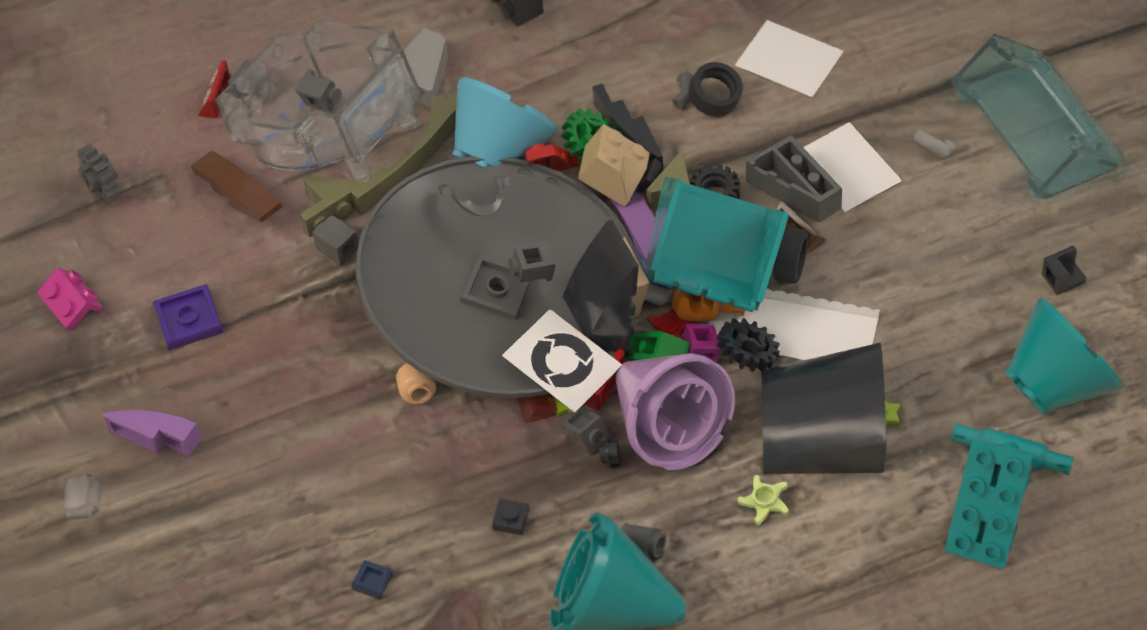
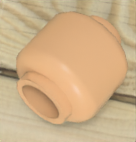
(414, 386)

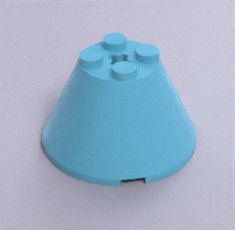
(495, 127)

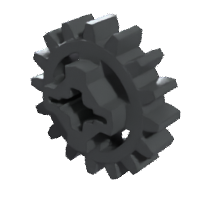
(97, 173)

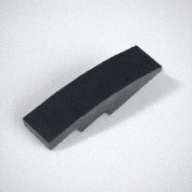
(632, 129)

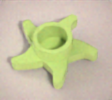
(765, 499)

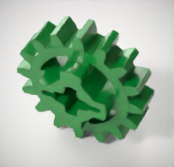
(580, 129)

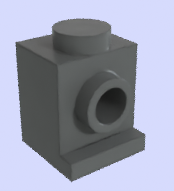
(318, 91)
(532, 262)

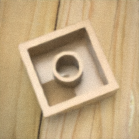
(613, 164)

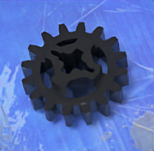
(748, 345)

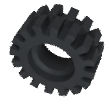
(719, 178)

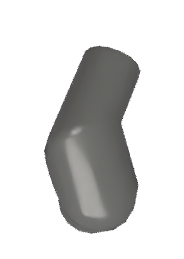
(683, 98)

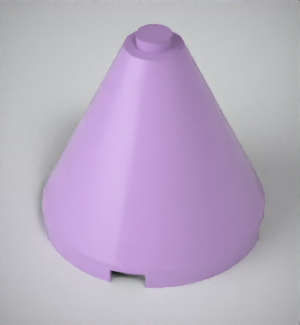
(674, 407)

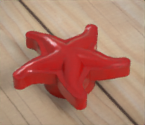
(668, 323)

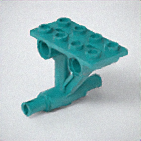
(993, 491)

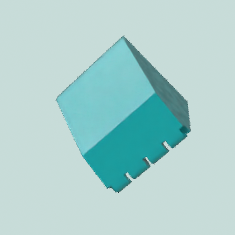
(714, 244)

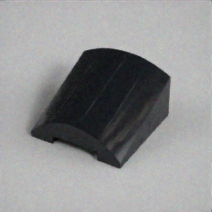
(825, 414)

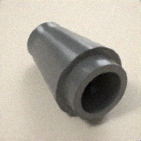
(647, 539)

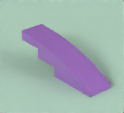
(638, 222)

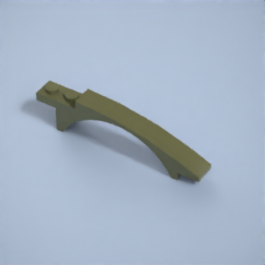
(341, 196)

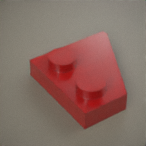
(551, 157)

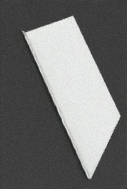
(809, 325)

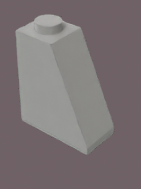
(428, 61)

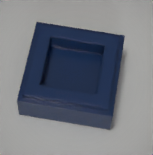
(372, 579)

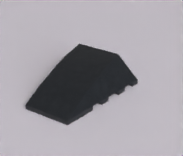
(603, 289)

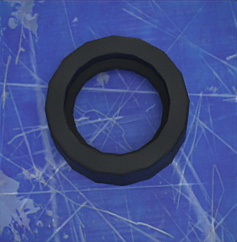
(720, 72)
(791, 255)

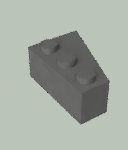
(795, 178)

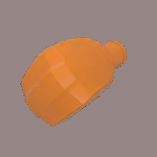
(698, 308)

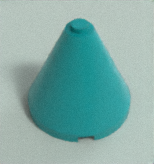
(612, 584)

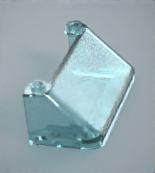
(1037, 116)

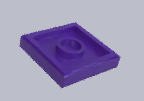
(188, 317)

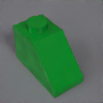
(655, 344)

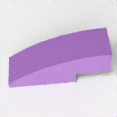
(154, 430)

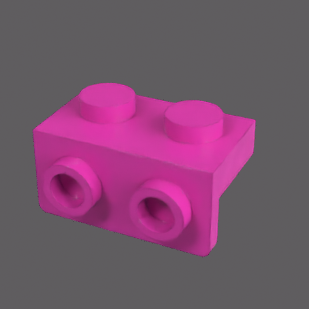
(68, 297)

